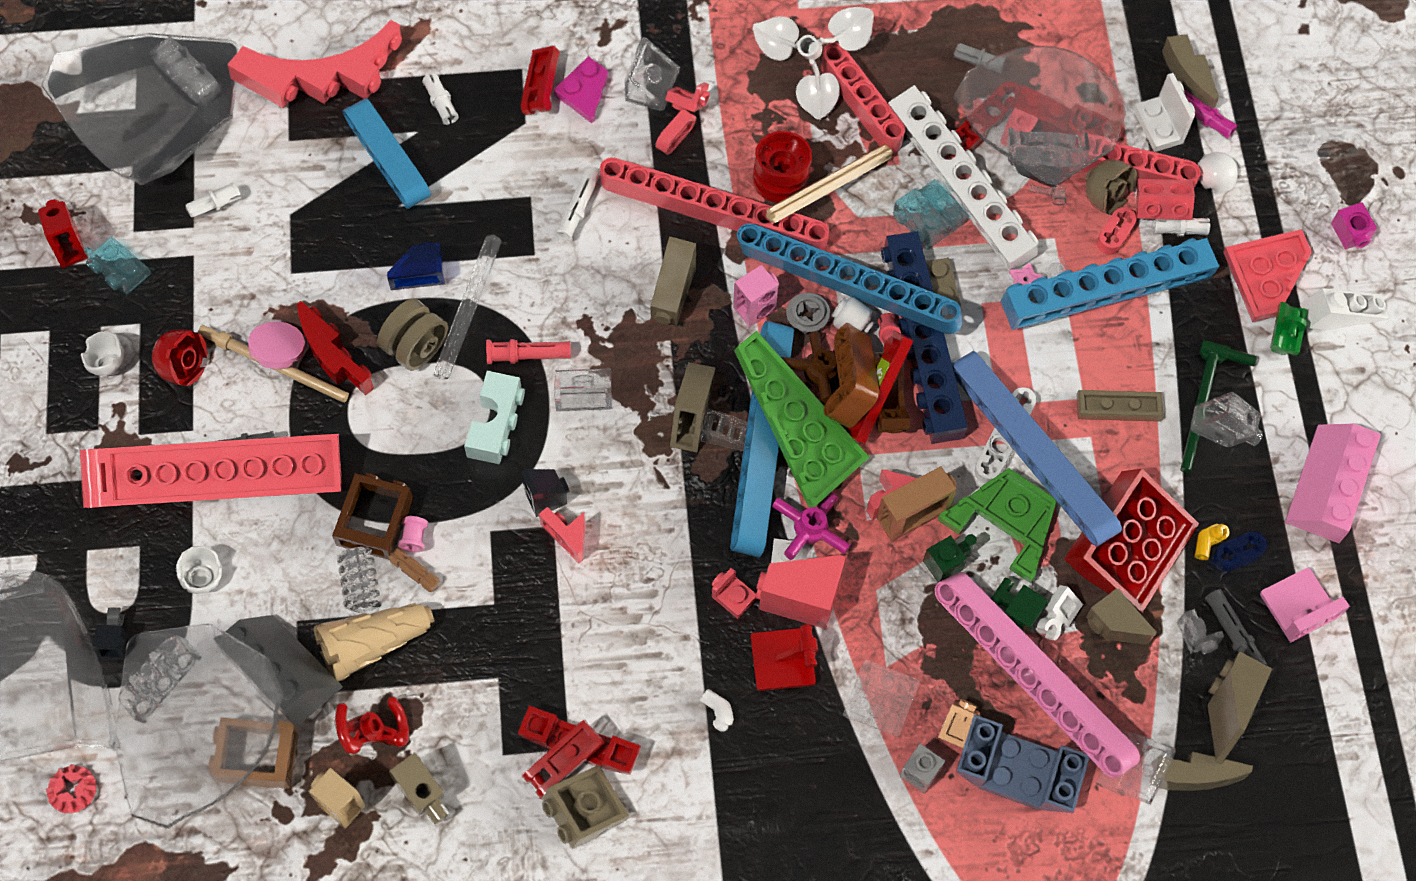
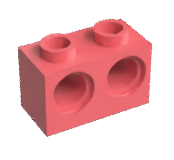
(1165, 199)

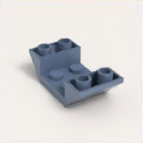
(1021, 769)

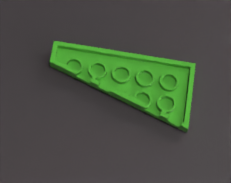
(814, 445)

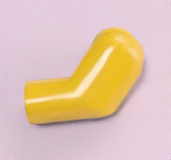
(1208, 538)

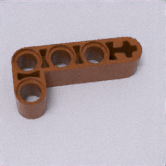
(856, 377)

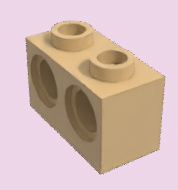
(336, 797)

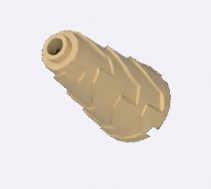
(366, 637)

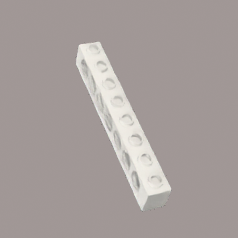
(1011, 253)

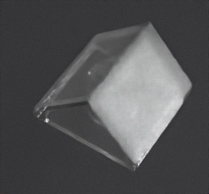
(650, 76)
(583, 389)

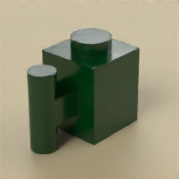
(948, 557)
(1023, 608)

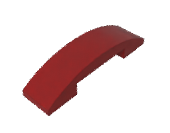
(548, 730)

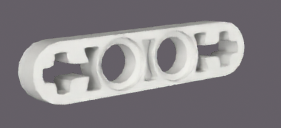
(989, 452)

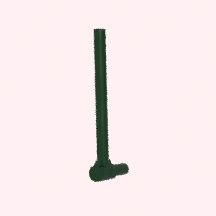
(1213, 354)

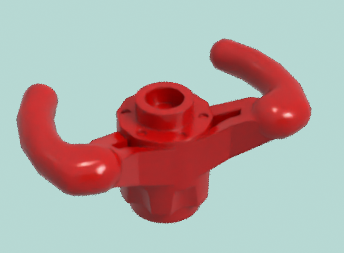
(369, 728)

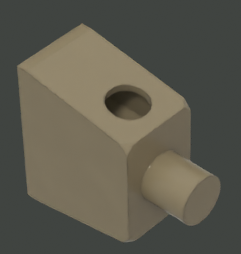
(411, 777)

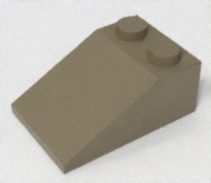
(1234, 701)

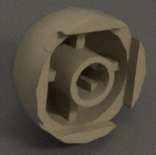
(1109, 184)

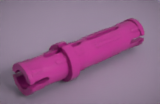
(1211, 117)

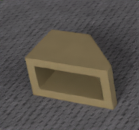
(1119, 620)

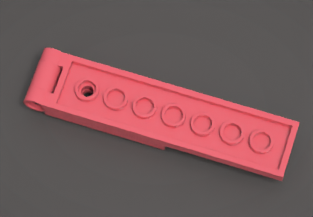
(211, 470)

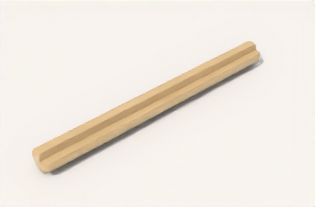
(828, 183)

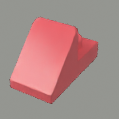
(890, 482)
(570, 536)

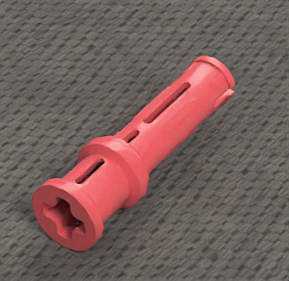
(515, 351)

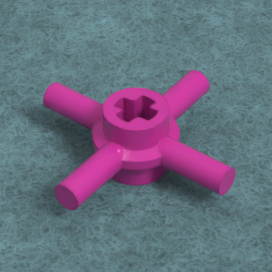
(811, 525)

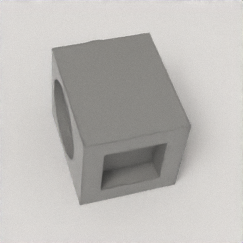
(922, 768)

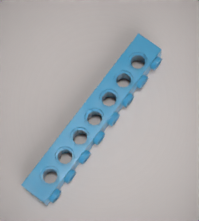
(1149, 280)

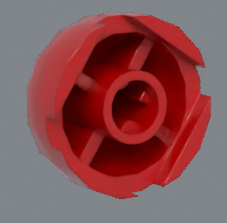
(179, 356)

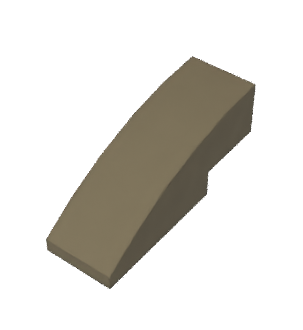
(1190, 69)
(1203, 773)

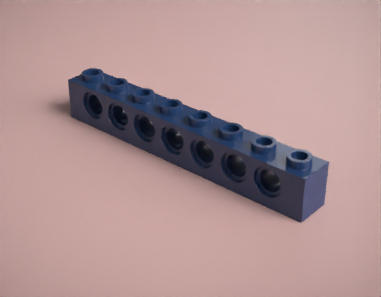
(940, 427)

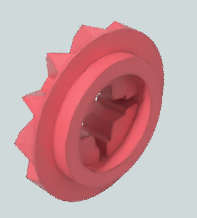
(84, 790)

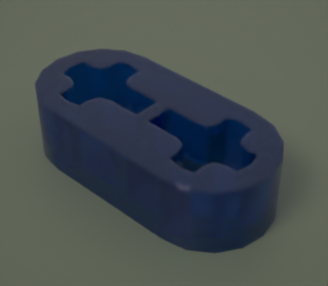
(1242, 557)

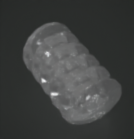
(357, 580)

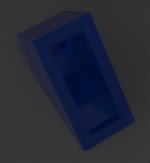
(418, 268)

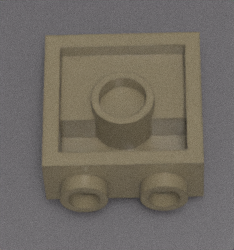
(583, 807)

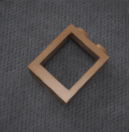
(916, 503)
(284, 762)

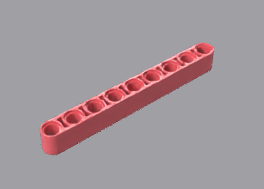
(703, 196)

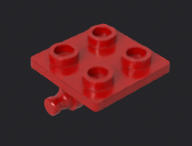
(784, 658)

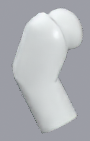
(722, 710)

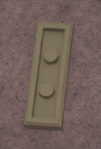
(1119, 405)

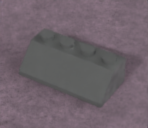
(299, 674)

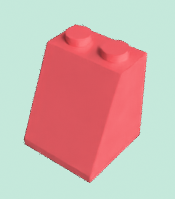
(801, 589)

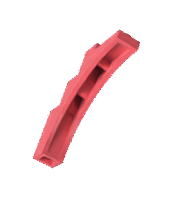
(319, 78)

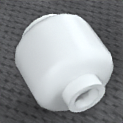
(854, 313)

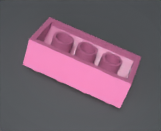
(1333, 480)

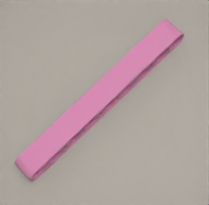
(1037, 675)

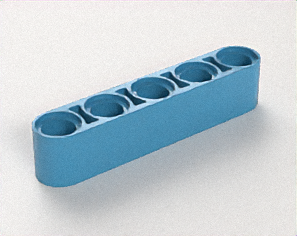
(386, 153)

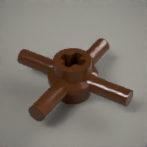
(818, 367)

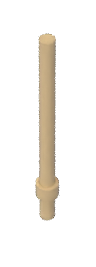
(226, 341)

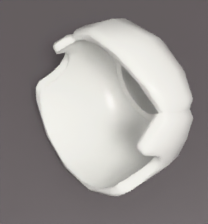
(1218, 172)
(103, 353)
(199, 569)

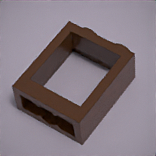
(351, 538)

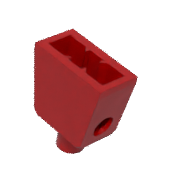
(58, 220)

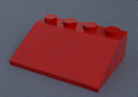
(1147, 546)

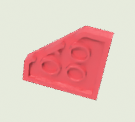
(1267, 270)

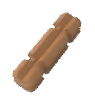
(414, 570)

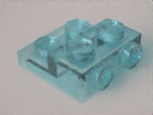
(930, 213)

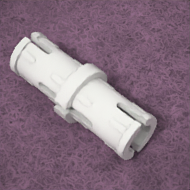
(440, 98)
(1180, 227)

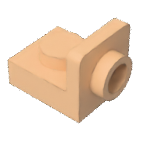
(958, 722)

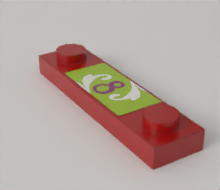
(894, 354)

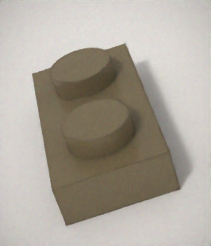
(943, 279)

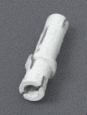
(567, 224)

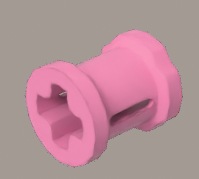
(413, 534)

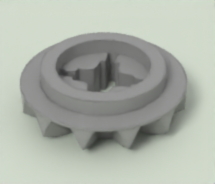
(813, 303)

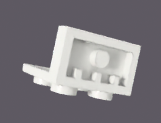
(1167, 116)

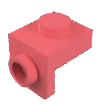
(689, 101)

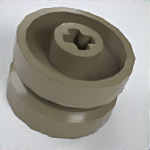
(412, 334)

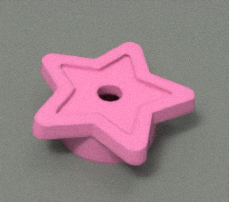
(1026, 272)

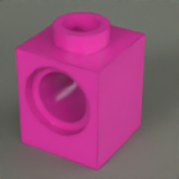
(1357, 217)

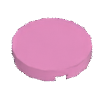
(276, 345)

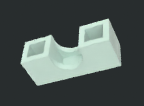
(489, 439)

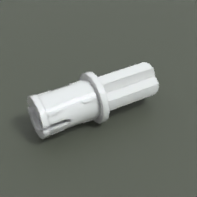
(214, 200)

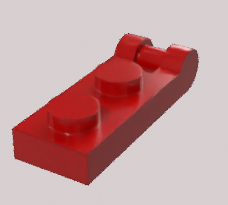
(540, 80)
(564, 757)

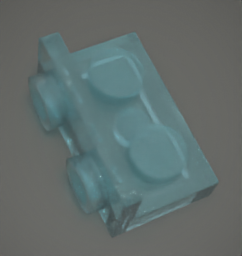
(118, 265)

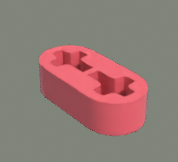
(675, 132)
(1112, 228)

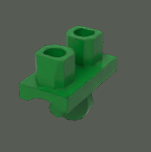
(1288, 329)

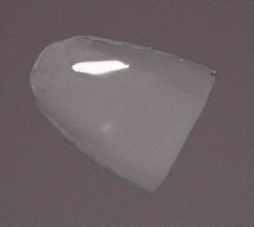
(48, 672)

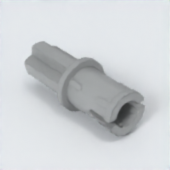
(972, 55)

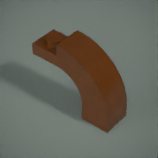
(893, 415)

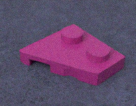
(583, 88)

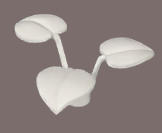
(819, 92)

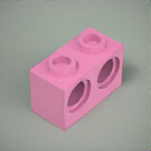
(755, 295)

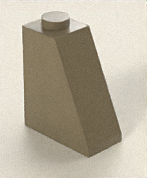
(673, 281)
(692, 406)

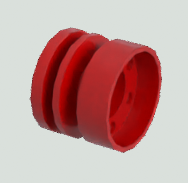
(781, 165)

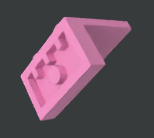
(1302, 604)

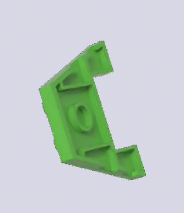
(1014, 508)

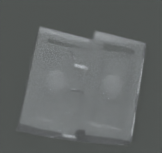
(881, 698)
(1144, 778)

